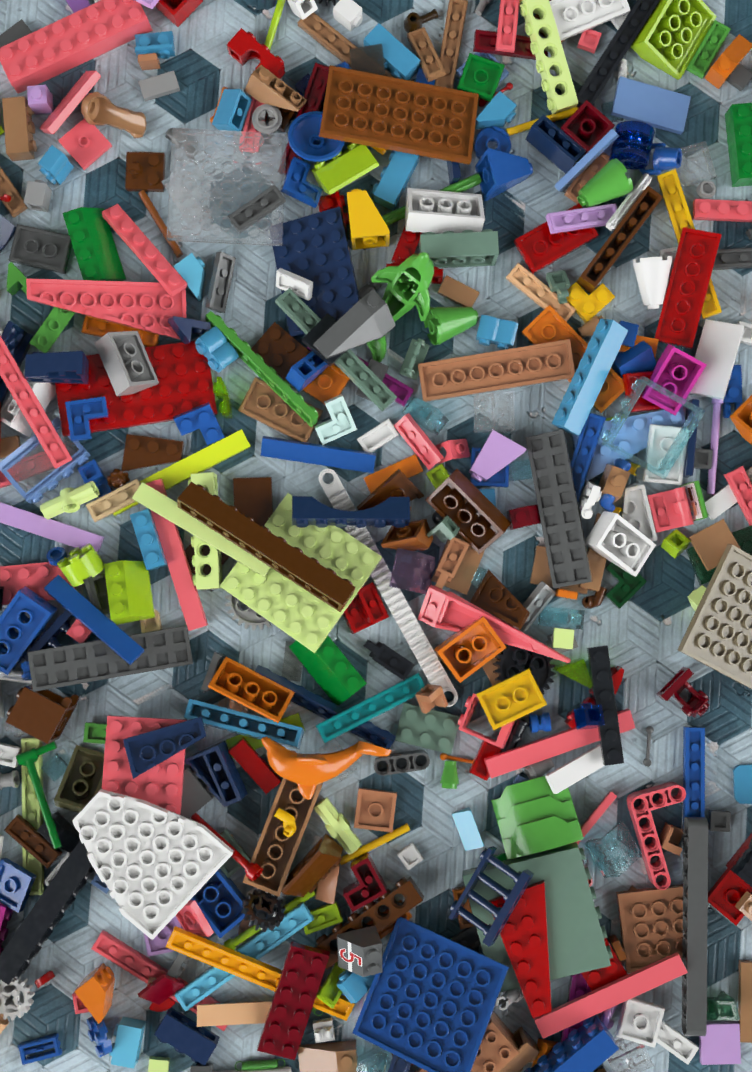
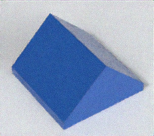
(635, 360)

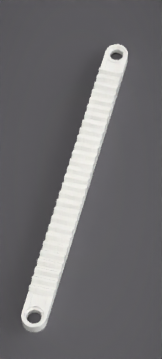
(392, 596)

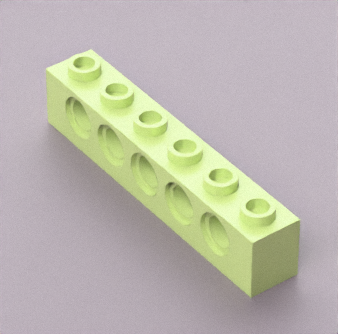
(556, 62)
(215, 577)

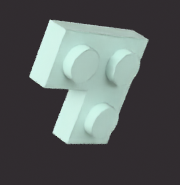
(340, 422)

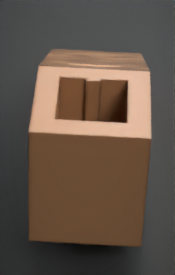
(272, 91)

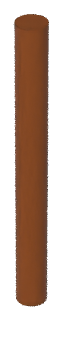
(160, 223)

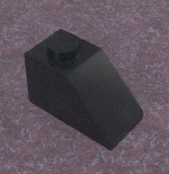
(67, 833)

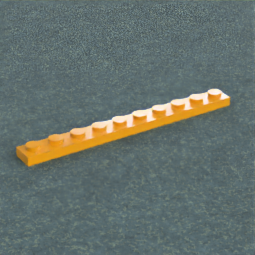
(242, 966)

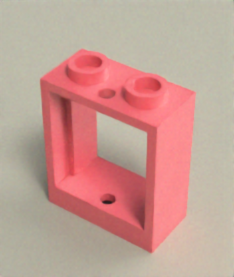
(465, 719)

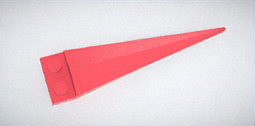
(454, 613)

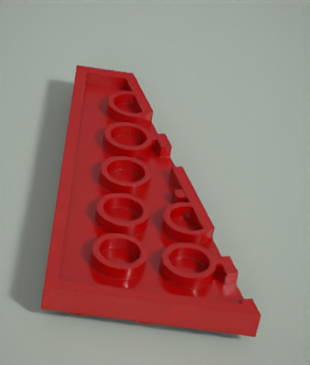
(527, 947)

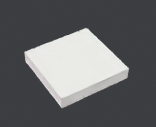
(640, 1021)

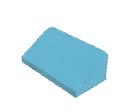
(467, 829)

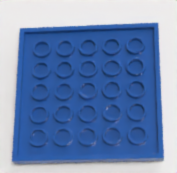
(430, 999)

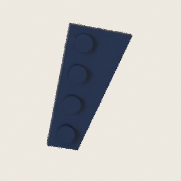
(154, 747)

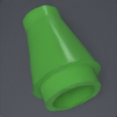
(449, 776)

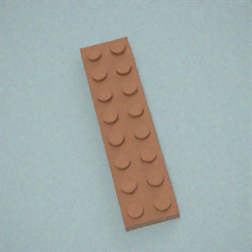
(496, 370)

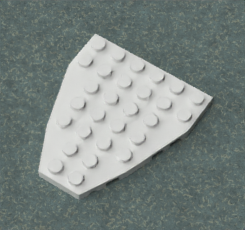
(148, 856)

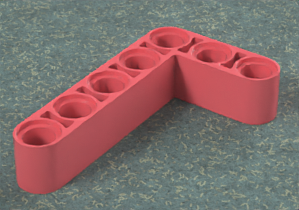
(649, 829)

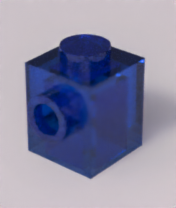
(589, 716)

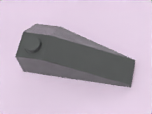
(364, 322)

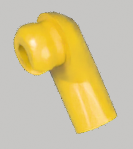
(288, 822)

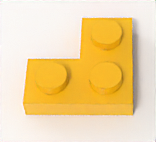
(589, 305)

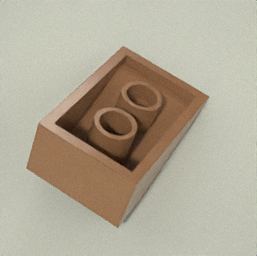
(328, 1057)

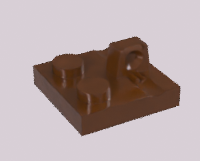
(145, 171)

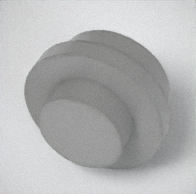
(706, 189)

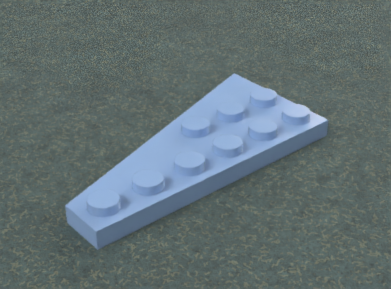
(631, 437)

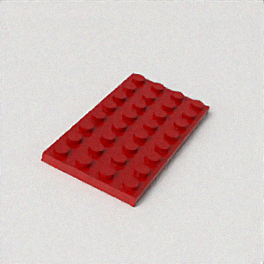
(182, 385)

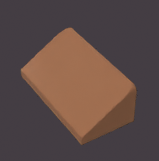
(327, 888)

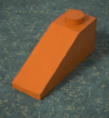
(728, 61)

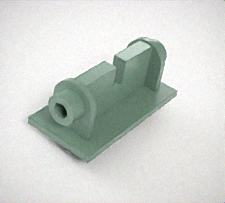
(414, 356)

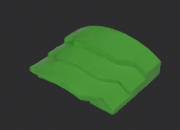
(535, 818)

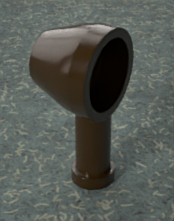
(410, 26)

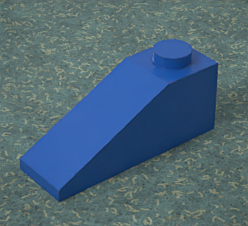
(306, 371)

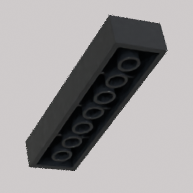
(45, 914)

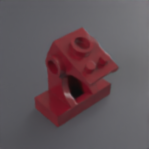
(696, 704)

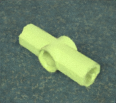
(69, 500)
(337, 826)

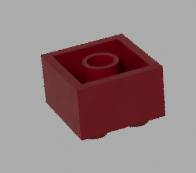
(587, 126)

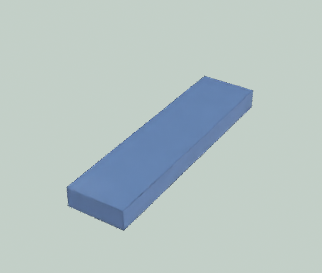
(586, 160)

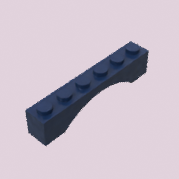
(391, 512)

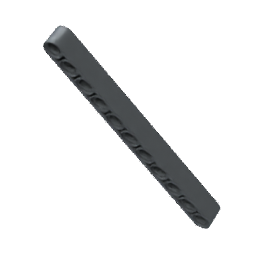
(695, 926)

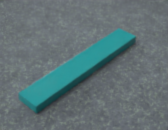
(369, 708)

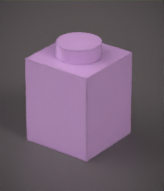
(40, 99)

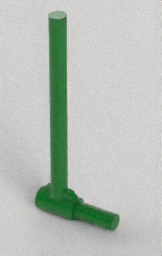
(28, 759)

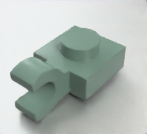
(559, 282)

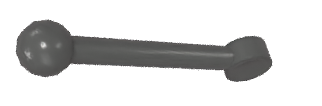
(647, 762)

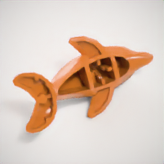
(314, 769)

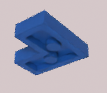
(297, 186)
(79, 414)
(203, 419)

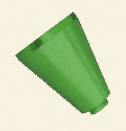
(606, 185)
(448, 322)

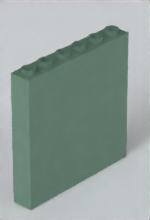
(572, 919)

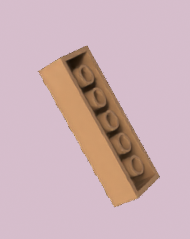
(274, 849)

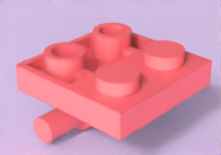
(670, 509)

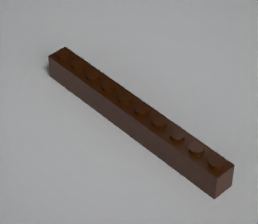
(266, 546)

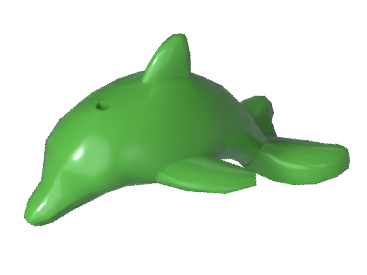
(405, 289)

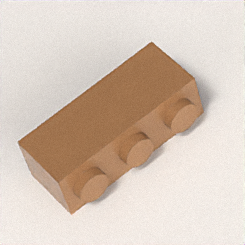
(18, 129)

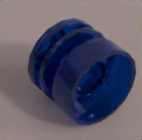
(633, 144)

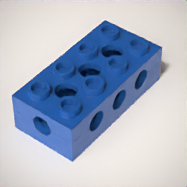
(29, 628)

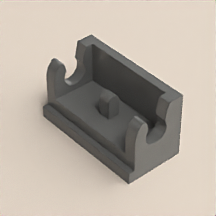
(97, 592)

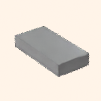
(159, 86)

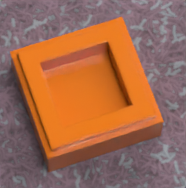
(566, 594)

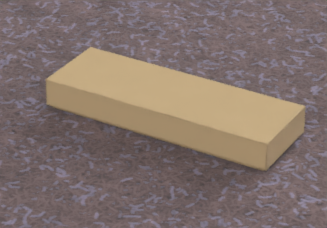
(113, 501)

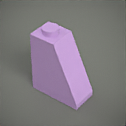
(494, 456)

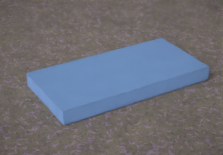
(650, 105)

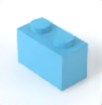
(128, 1042)

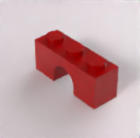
(245, 47)

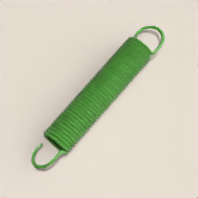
(259, 1064)

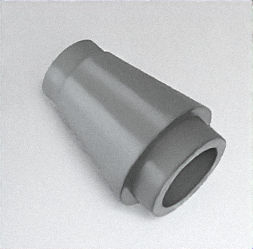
(538, 769)

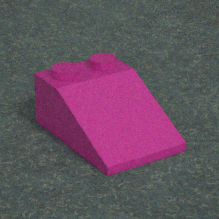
(676, 373)

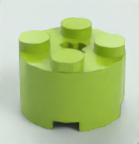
(81, 565)

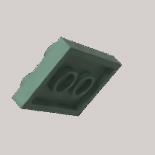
(430, 730)

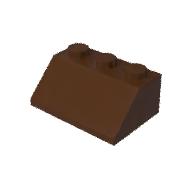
(313, 867)

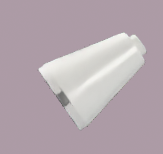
(652, 279)

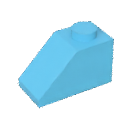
(193, 273)

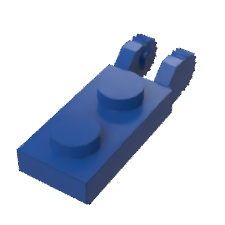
(734, 392)

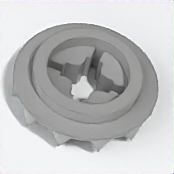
(260, 113)

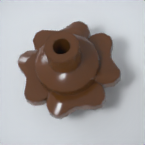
(118, 478)

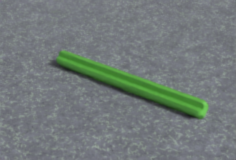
(459, 186)

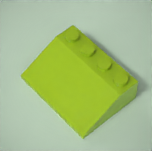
(673, 34)

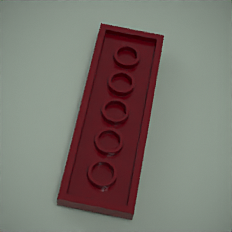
(293, 1000)

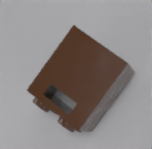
(41, 713)

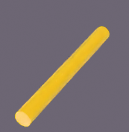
(553, 117)
(375, 843)

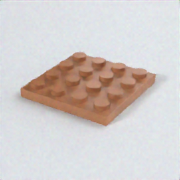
(650, 924)

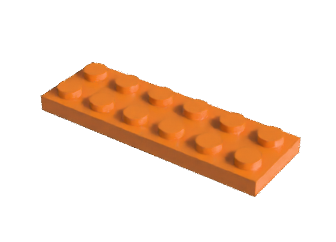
(552, 327)

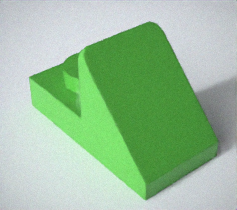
(15, 280)

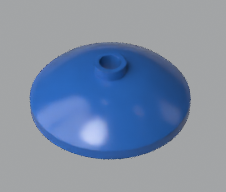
(304, 135)

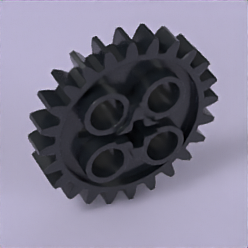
(509, 661)

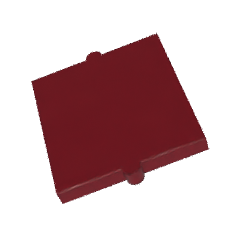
(161, 989)

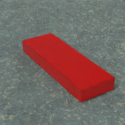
(254, 765)

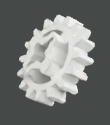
(22, 998)

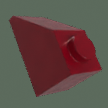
(523, 516)

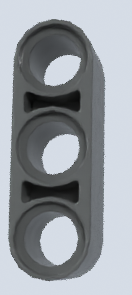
(411, 765)

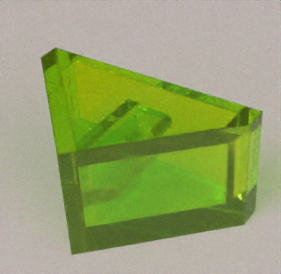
(576, 671)

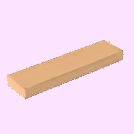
(538, 291)
(232, 1013)

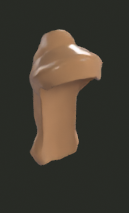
(101, 111)

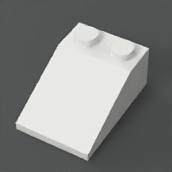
(620, 542)

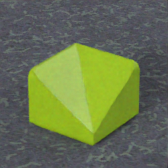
(675, 543)

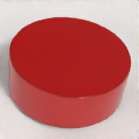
(44, 979)

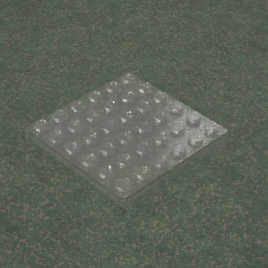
(216, 176)

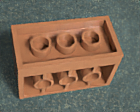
(496, 1047)

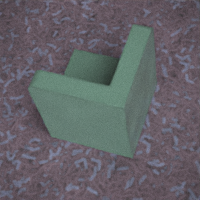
(444, 529)

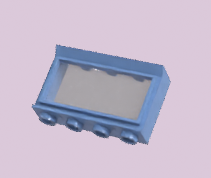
(32, 470)

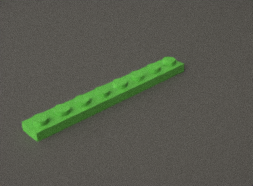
(267, 374)

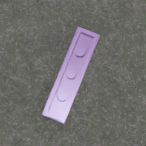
(580, 218)

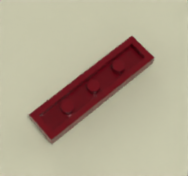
(486, 42)

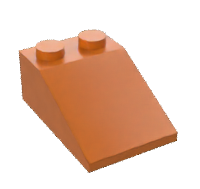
(470, 649)

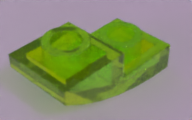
(222, 392)

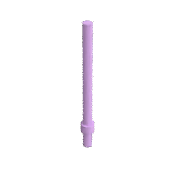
(714, 444)

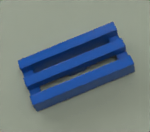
(55, 1044)

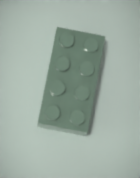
(461, 249)

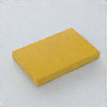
(511, 699)

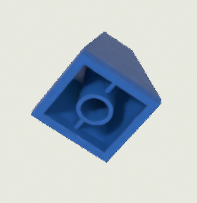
(501, 172)

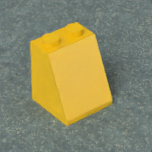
(365, 222)

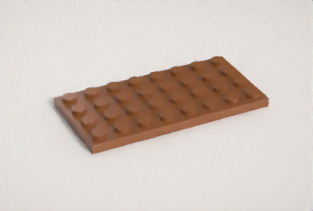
(399, 115)

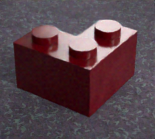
(368, 884)

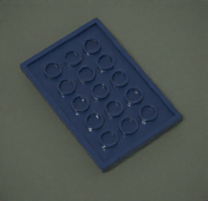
(320, 252)

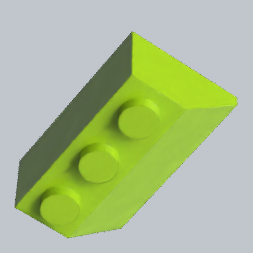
(344, 168)
(128, 591)

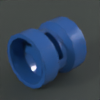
(540, 722)

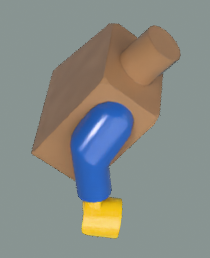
(614, 482)

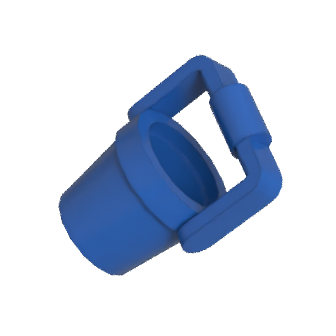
(664, 159)

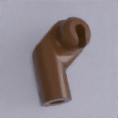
(594, 600)

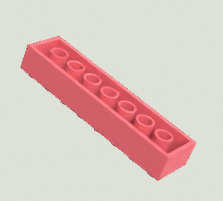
(72, 41)

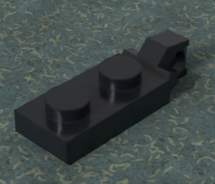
(389, 659)

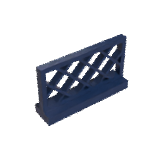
(18, 344)

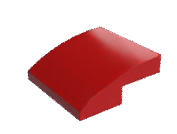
(365, 609)

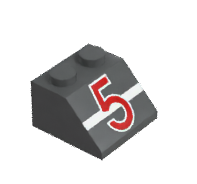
(360, 951)

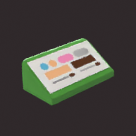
(695, 500)

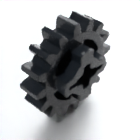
(263, 910)

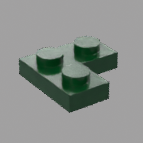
(625, 587)

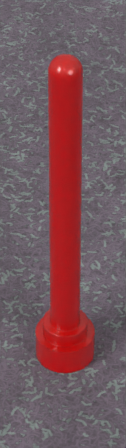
(252, 870)

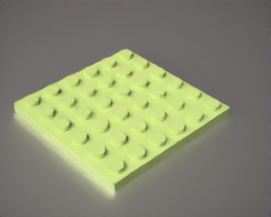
(288, 604)

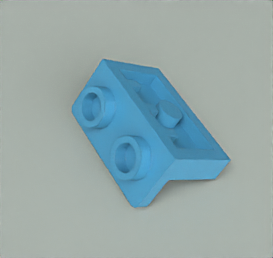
(160, 43)

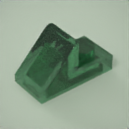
(722, 1008)

